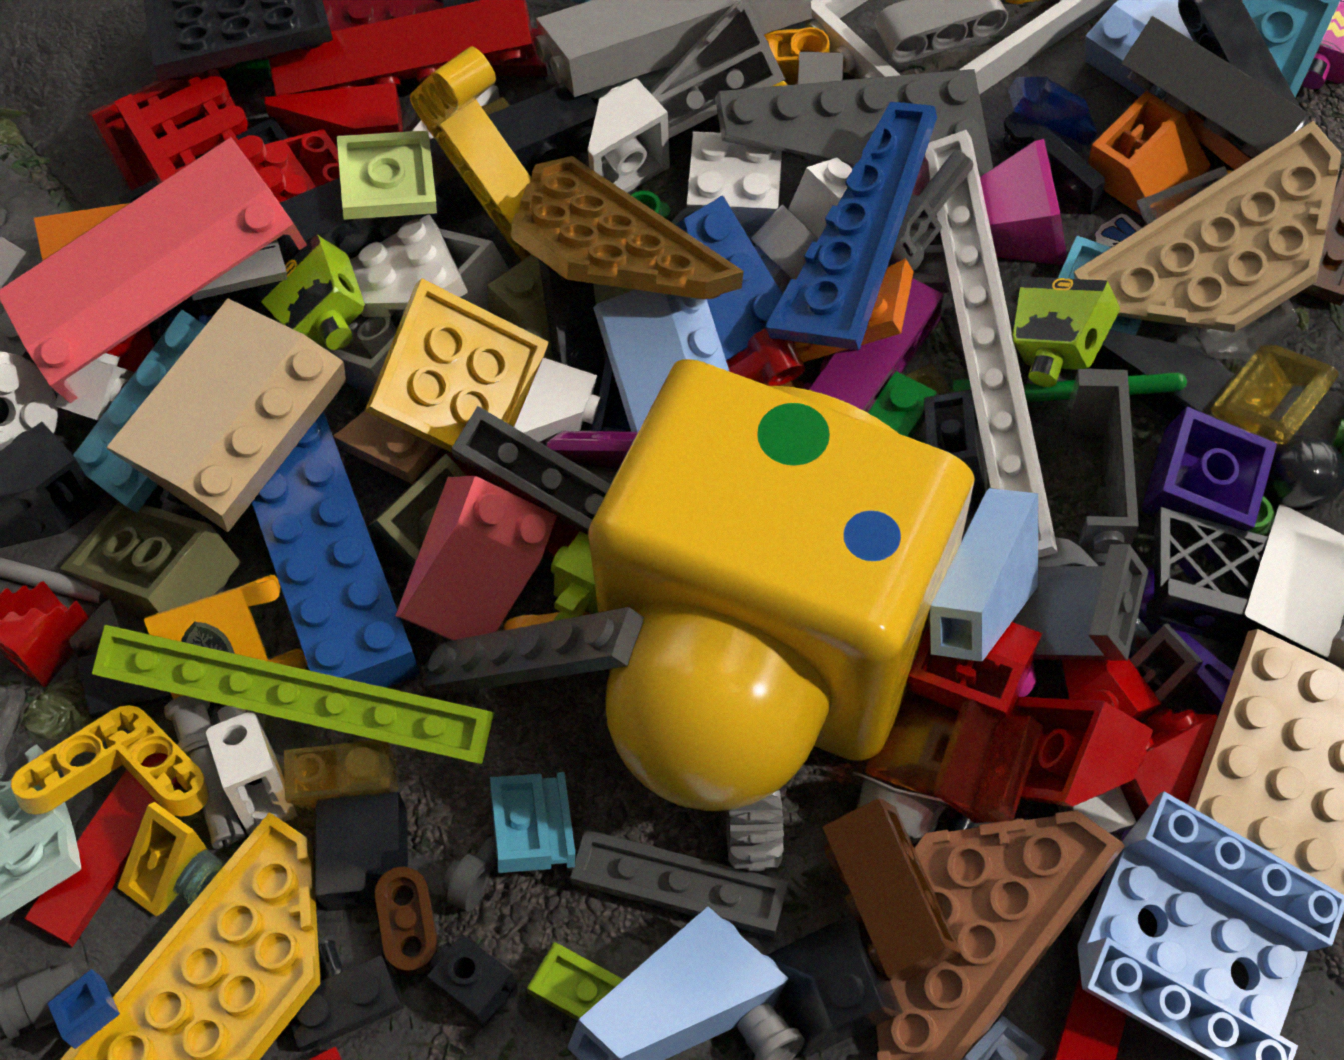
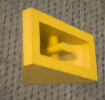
(158, 858)

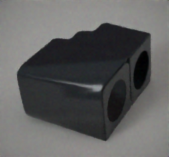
(356, 845)

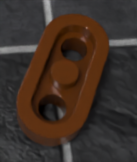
(407, 922)

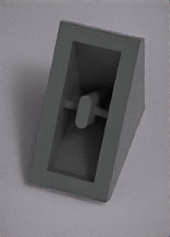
(1166, 666)

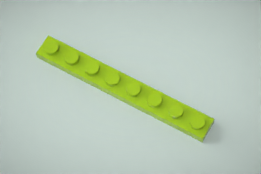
(294, 694)

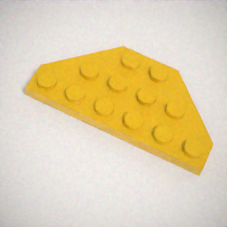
(228, 966)

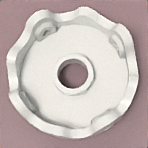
(27, 396)

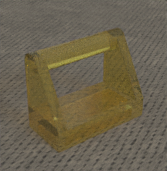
(1263, 386)

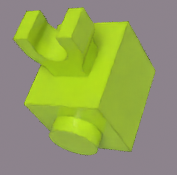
(574, 579)

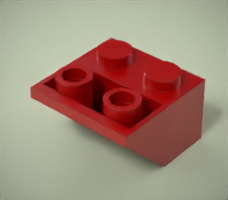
(304, 160)
(991, 683)
(1171, 757)

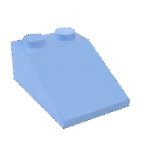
(1117, 32)

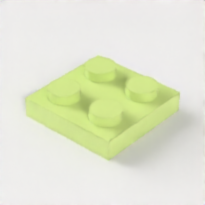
(386, 175)

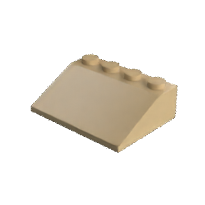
(230, 412)

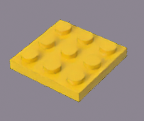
(451, 361)

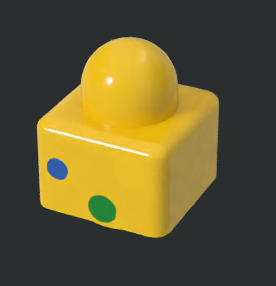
(776, 581)

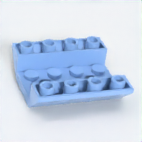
(1212, 905)

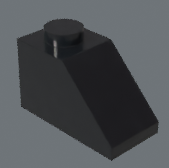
(954, 428)

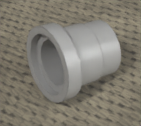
(769, 1034)

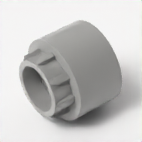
(782, 246)

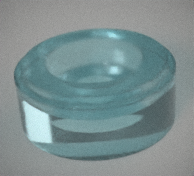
(197, 876)

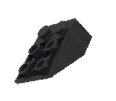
(41, 488)

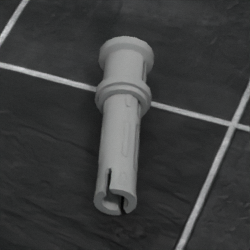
(190, 724)

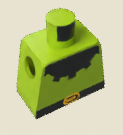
(317, 295)
(1062, 324)

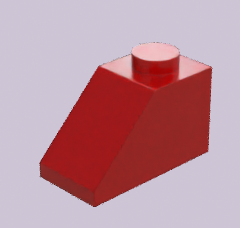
(1110, 682)

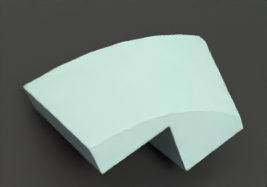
(33, 848)

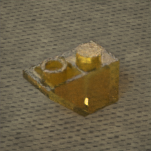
(339, 771)

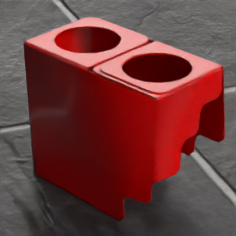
(38, 631)

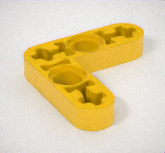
(122, 749)

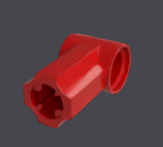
(768, 360)

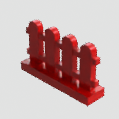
(196, 137)

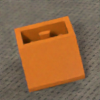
(1147, 151)

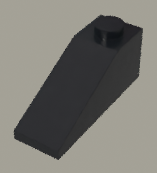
(1145, 356)

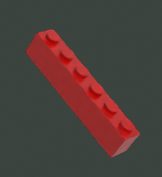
(407, 47)

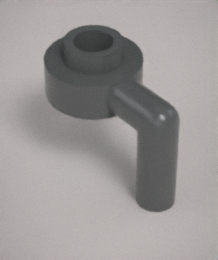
(469, 877)

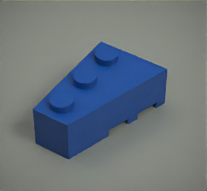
(745, 310)

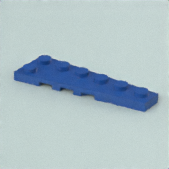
(847, 264)

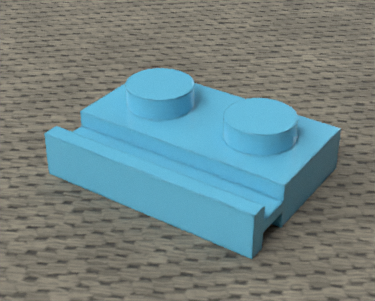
(531, 822)

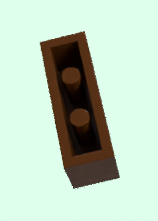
(889, 891)

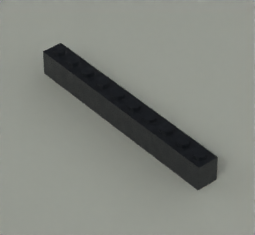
(535, 129)

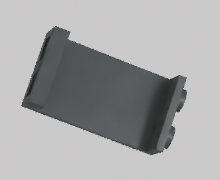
(1102, 407)
(1087, 608)

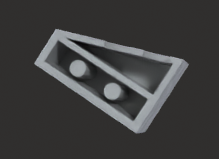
(723, 59)

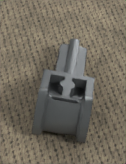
(920, 219)

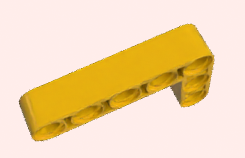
(470, 139)

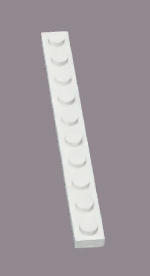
(988, 337)

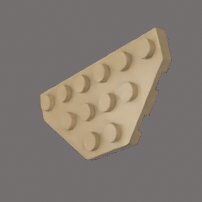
(1232, 244)

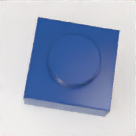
(83, 1009)

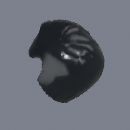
(1305, 473)

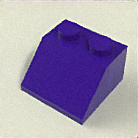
(1210, 471)

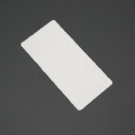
(1300, 581)

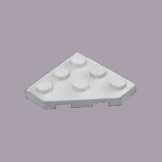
(393, 267)

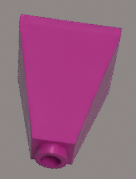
(1024, 208)

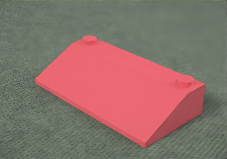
(143, 262)

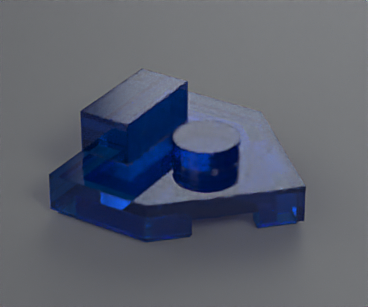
(1053, 107)

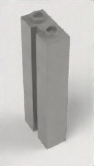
(627, 38)

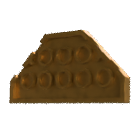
(610, 238)

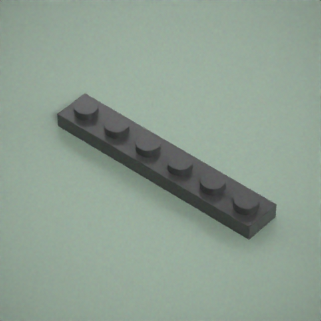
(534, 652)

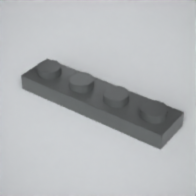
(678, 882)

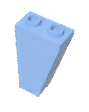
(988, 576)
(680, 995)

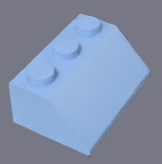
(647, 336)

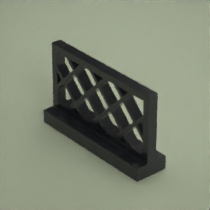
(1202, 606)

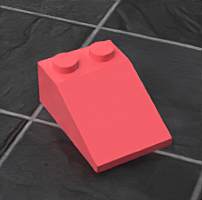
(474, 559)

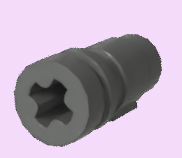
(28, 999)

